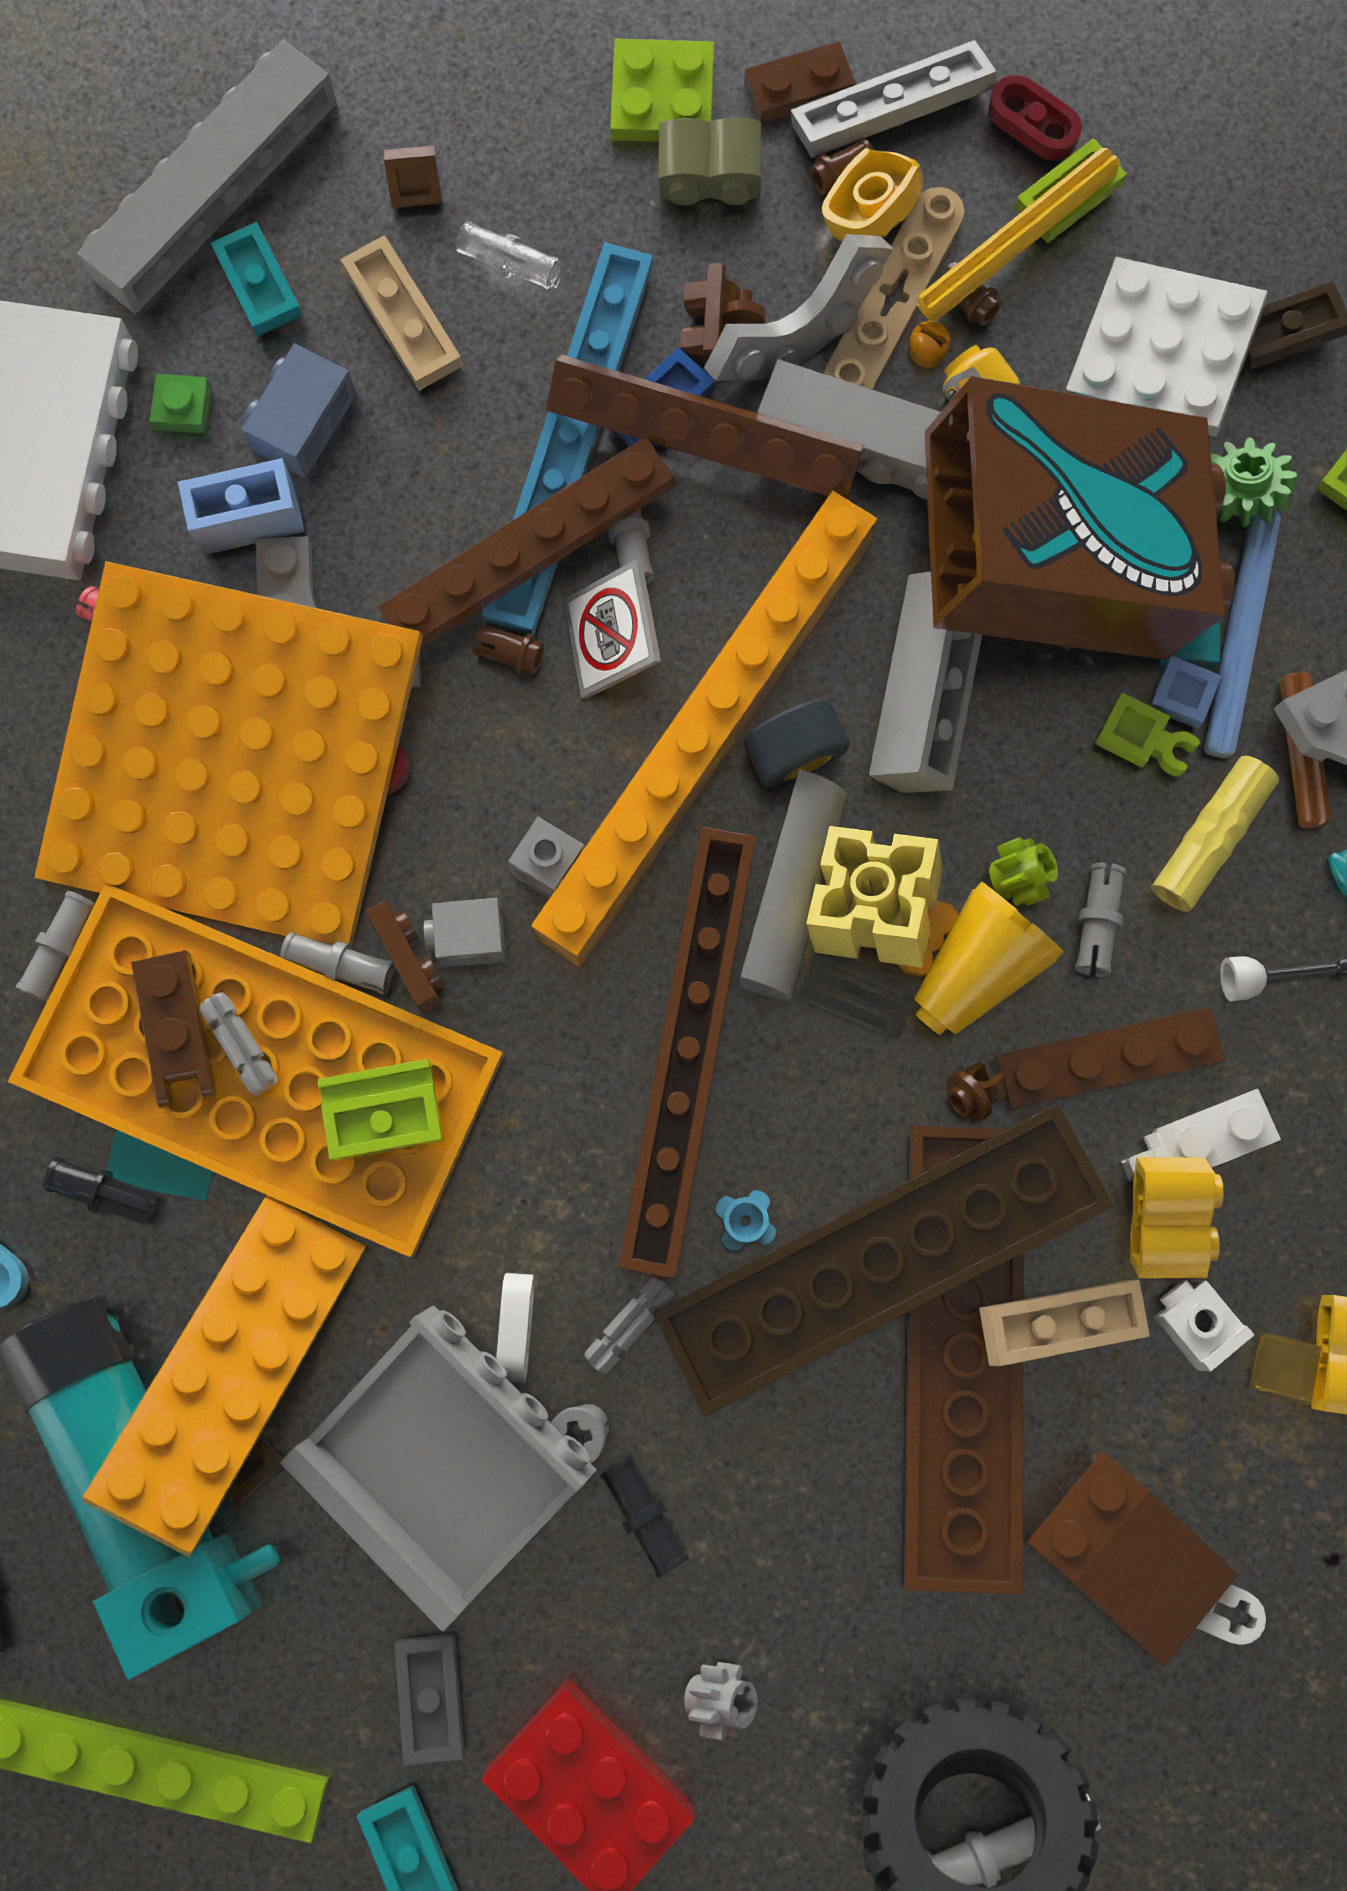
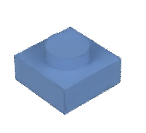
(1185, 692)

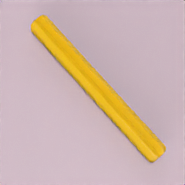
(1018, 234)

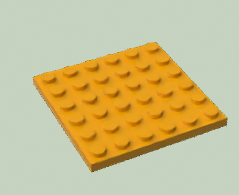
(229, 754)

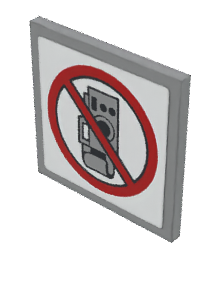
(612, 629)

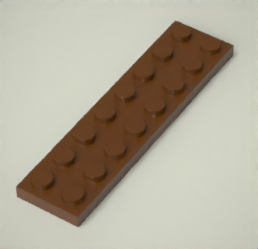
(962, 1423)

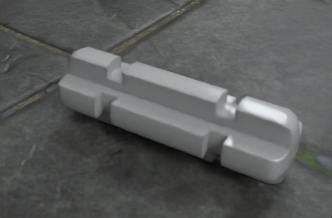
(238, 1043)
(629, 1325)

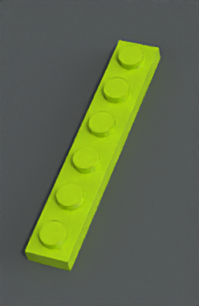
(160, 1771)

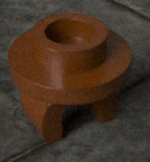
(973, 1092)

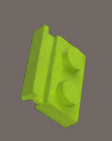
(380, 1110)

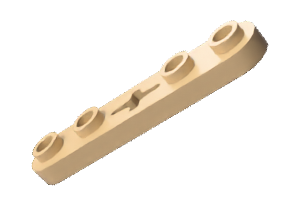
(914, 258)

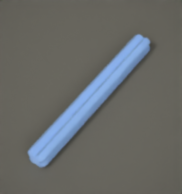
(1242, 637)

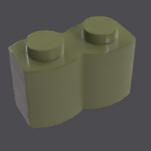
(710, 160)

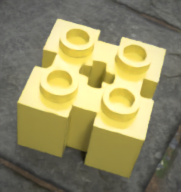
(875, 896)

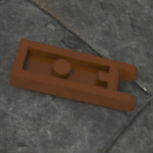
(172, 1024)

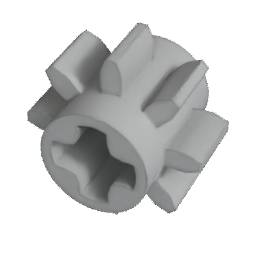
(720, 1701)

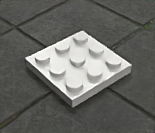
(1167, 341)

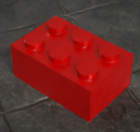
(589, 1792)

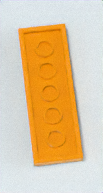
(224, 1377)

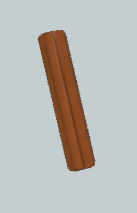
(1307, 773)

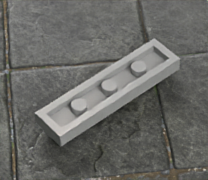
(893, 98)

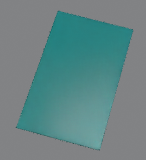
(156, 1169)

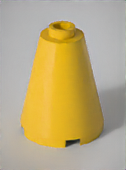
(982, 962)

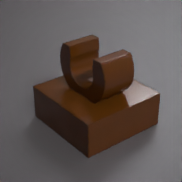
(412, 176)

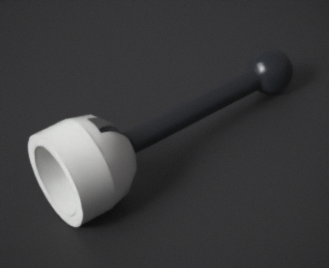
(1246, 977)

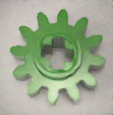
(1254, 481)

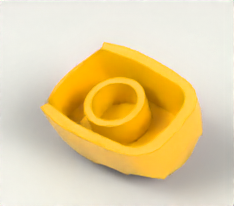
(872, 194)

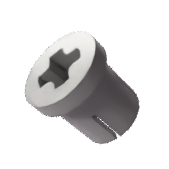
(588, 1418)

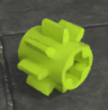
(1023, 871)

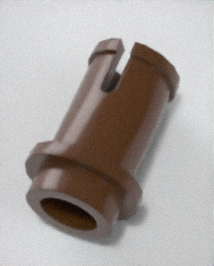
(828, 169)
(981, 304)
(509, 648)

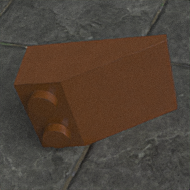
(1132, 1558)

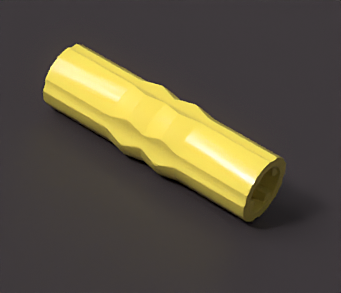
(1215, 833)

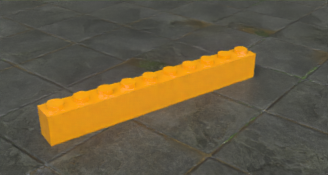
(704, 730)

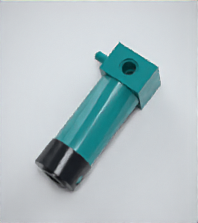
(81, 1393)

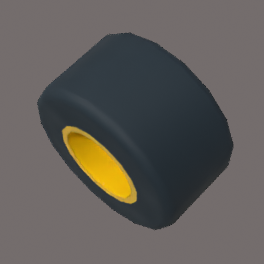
(796, 739)

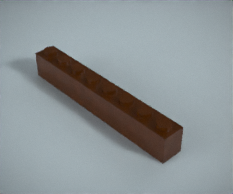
(687, 1054)

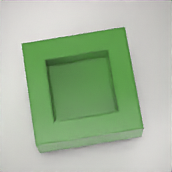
(180, 403)

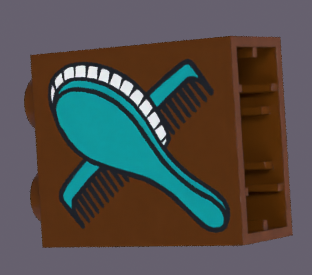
(1074, 521)

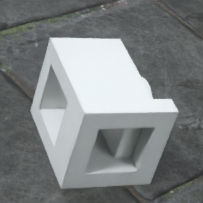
(1201, 1348)

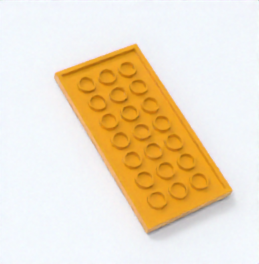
(96, 1062)

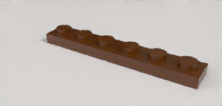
(703, 427)
(531, 542)

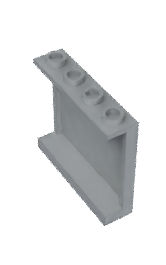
(439, 1466)

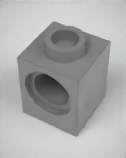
(544, 857)
(466, 932)

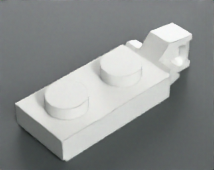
(1213, 1133)

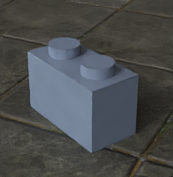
(298, 409)

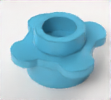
(753, 1206)

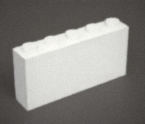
(57, 429)

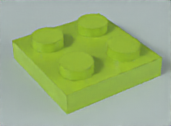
(659, 84)

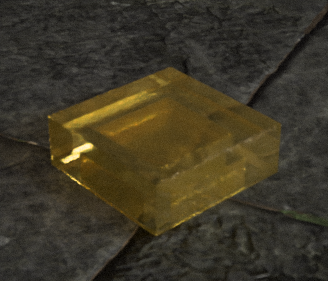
(1285, 1367)

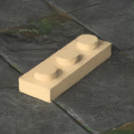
(401, 312)
(1064, 1322)

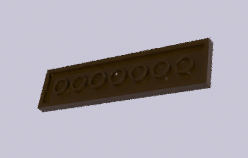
(882, 1260)

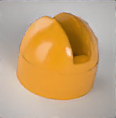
(924, 349)

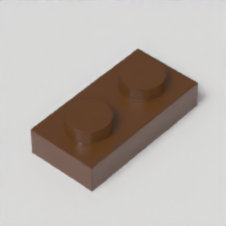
(797, 80)
(397, 934)

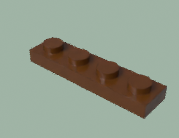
(1110, 1058)

